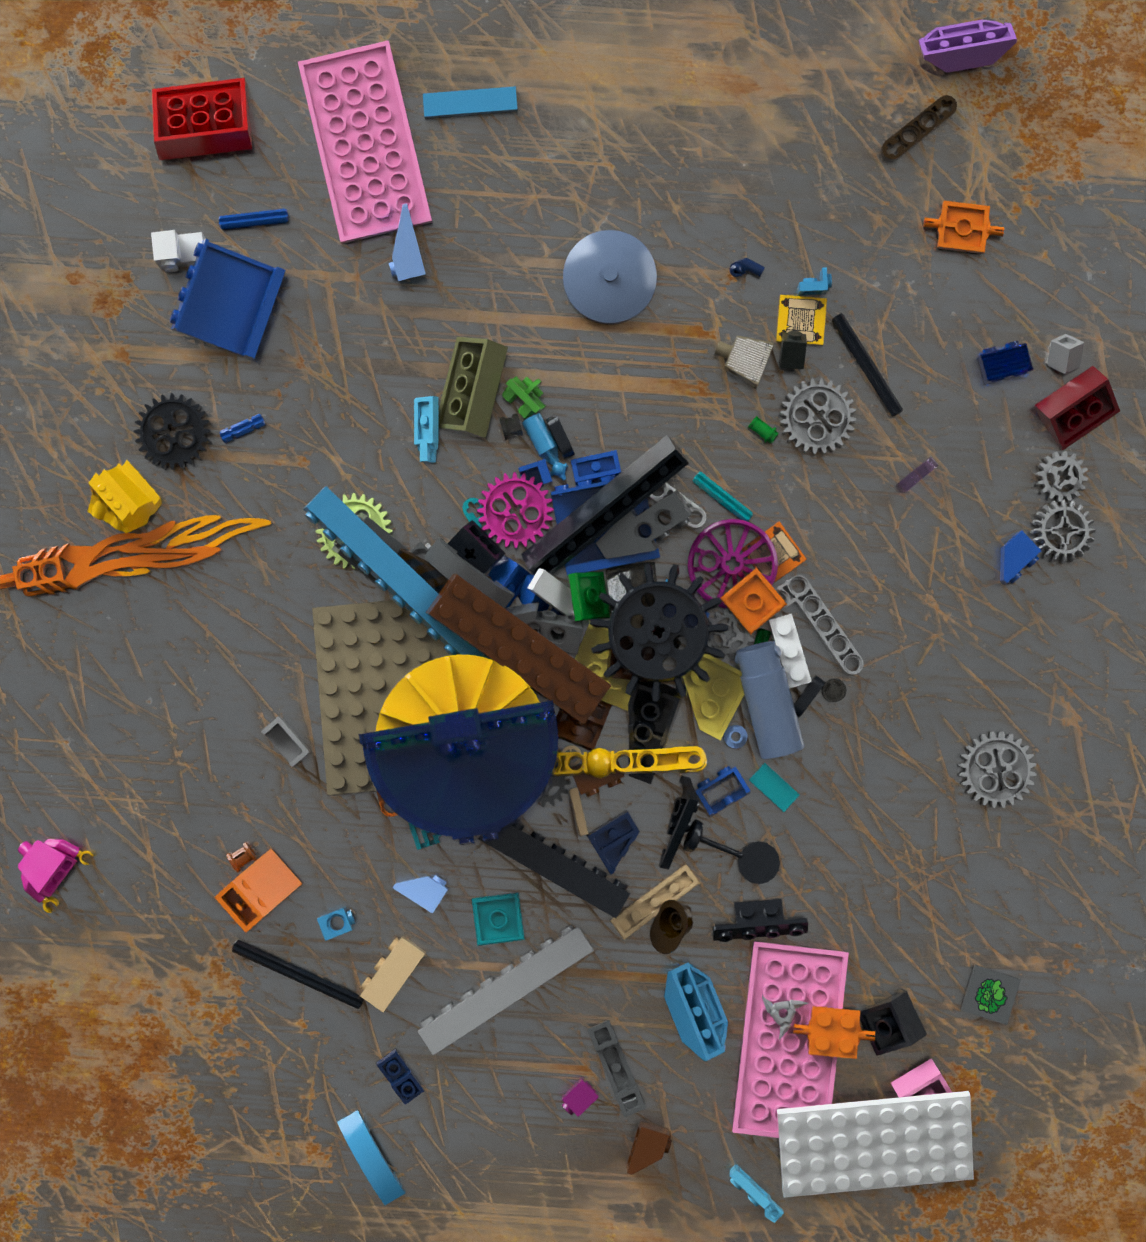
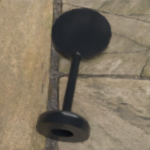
(756, 862)

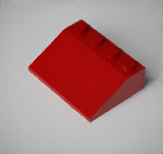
(201, 119)

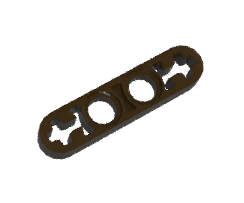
(917, 127)

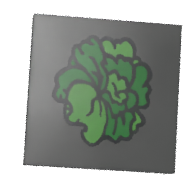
(990, 994)

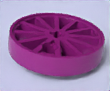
(721, 561)

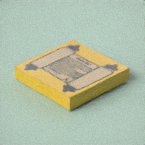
(802, 315)

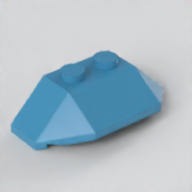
(696, 1011)

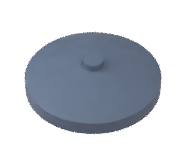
(609, 277)

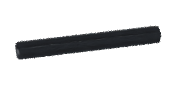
(867, 364)

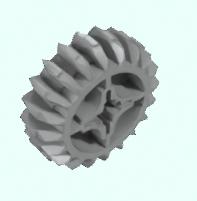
(1063, 520)

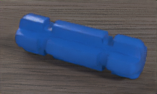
(242, 428)

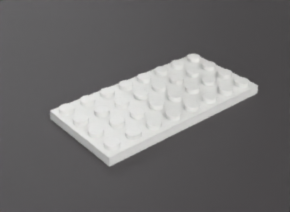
(875, 1144)

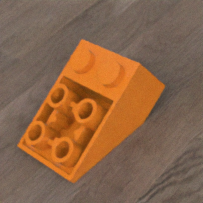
(258, 890)

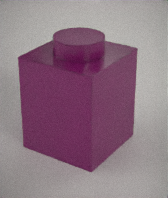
(579, 1097)

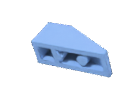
(406, 253)

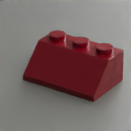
(1078, 407)

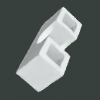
(792, 658)

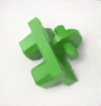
(528, 392)

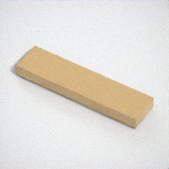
(649, 904)

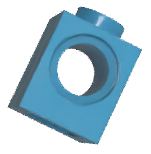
(328, 930)

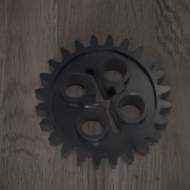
(167, 411)

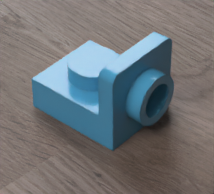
(811, 286)

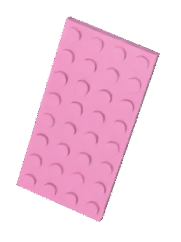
(364, 141)
(782, 1071)

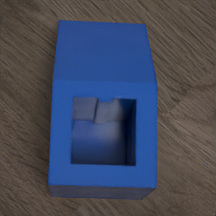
(1015, 555)

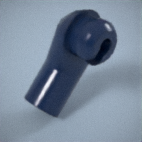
(745, 266)

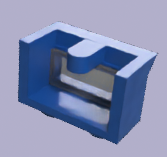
(722, 791)

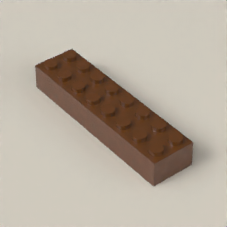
(518, 647)

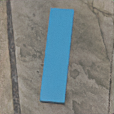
(470, 102)

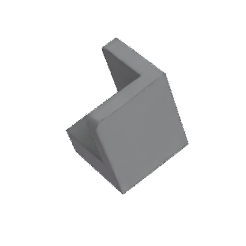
(1065, 353)

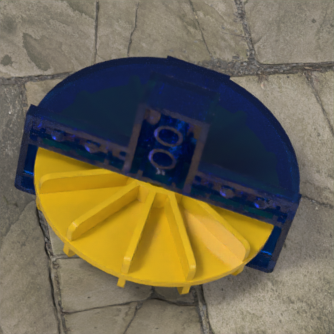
(462, 748)

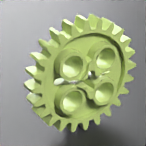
(356, 506)

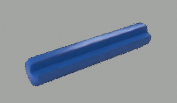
(253, 219)

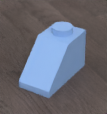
(424, 891)

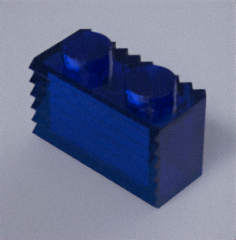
(1005, 363)

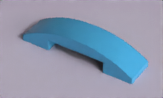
(370, 1158)

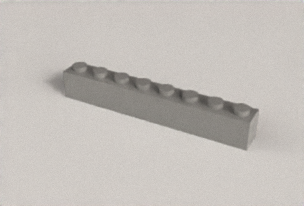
(505, 989)

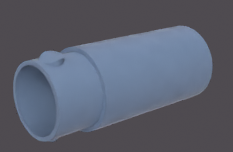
(769, 700)

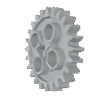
(834, 403)
(1018, 766)

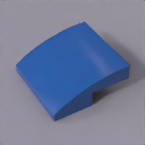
(595, 467)

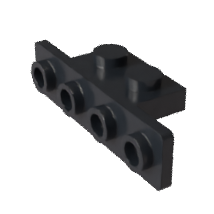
(759, 920)

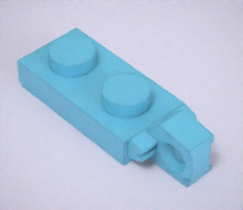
(426, 427)
(757, 1194)

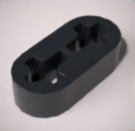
(560, 436)
(808, 695)

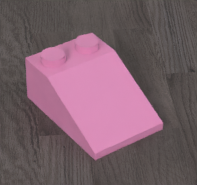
(921, 1081)

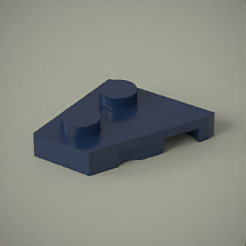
(614, 839)

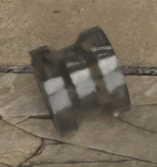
(511, 426)
(837, 688)

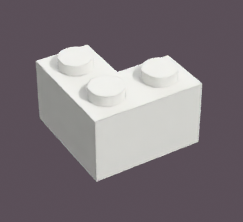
(174, 250)

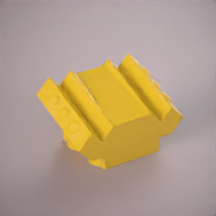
(122, 498)

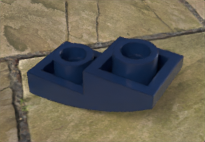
(400, 1076)

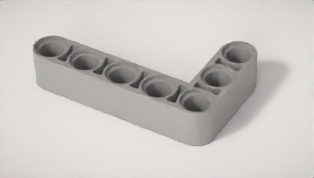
(814, 618)

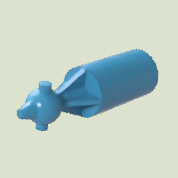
(544, 443)

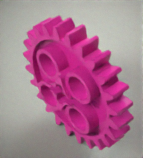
(534, 500)

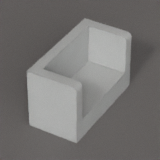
(286, 741)

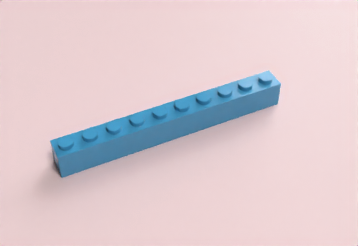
(383, 564)

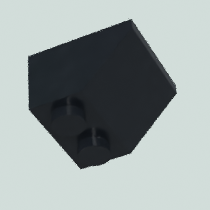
(894, 1023)

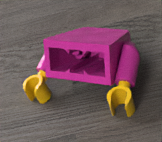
(46, 866)

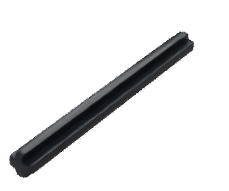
(297, 974)

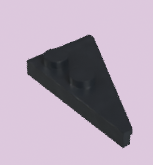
(680, 820)

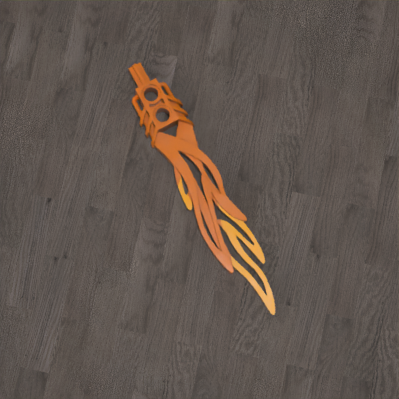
(85, 556)

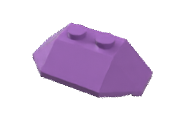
(967, 44)

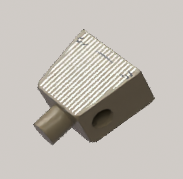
(746, 358)

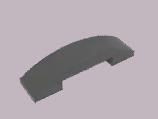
(448, 562)
(616, 1068)

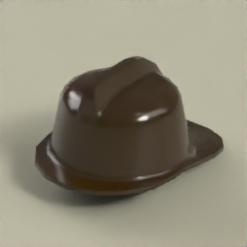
(670, 926)

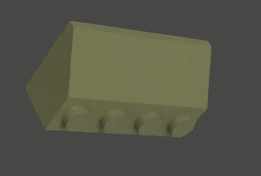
(471, 386)

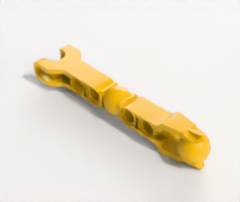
(602, 762)

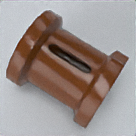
(241, 857)

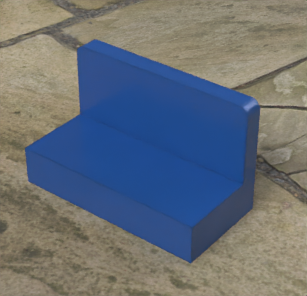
(509, 575)

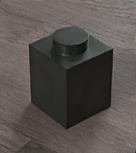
(793, 350)

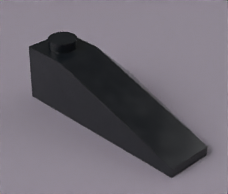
(651, 722)

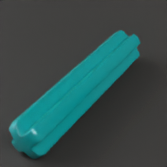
(722, 497)

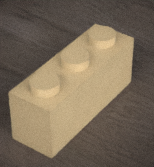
(391, 973)

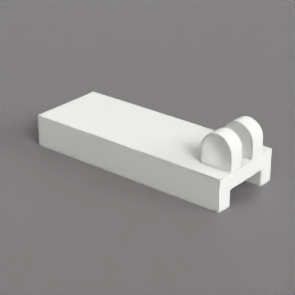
(552, 592)

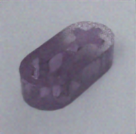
(918, 474)

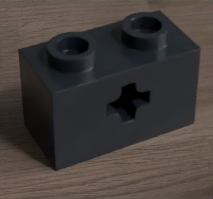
(473, 538)

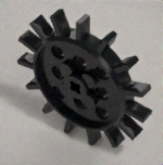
(665, 594)

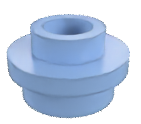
(735, 744)

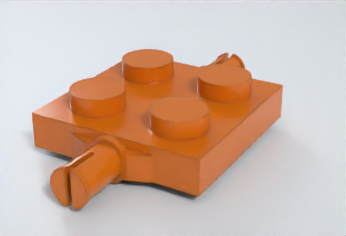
(963, 227)
(834, 1032)

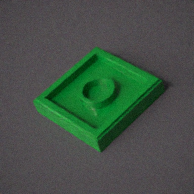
(585, 595)

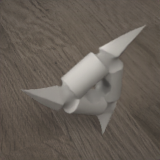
(774, 1009)

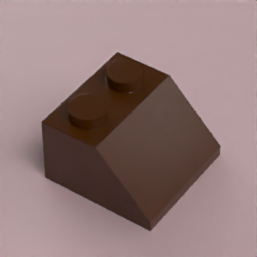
(648, 1146)

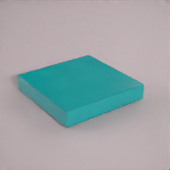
(498, 919)

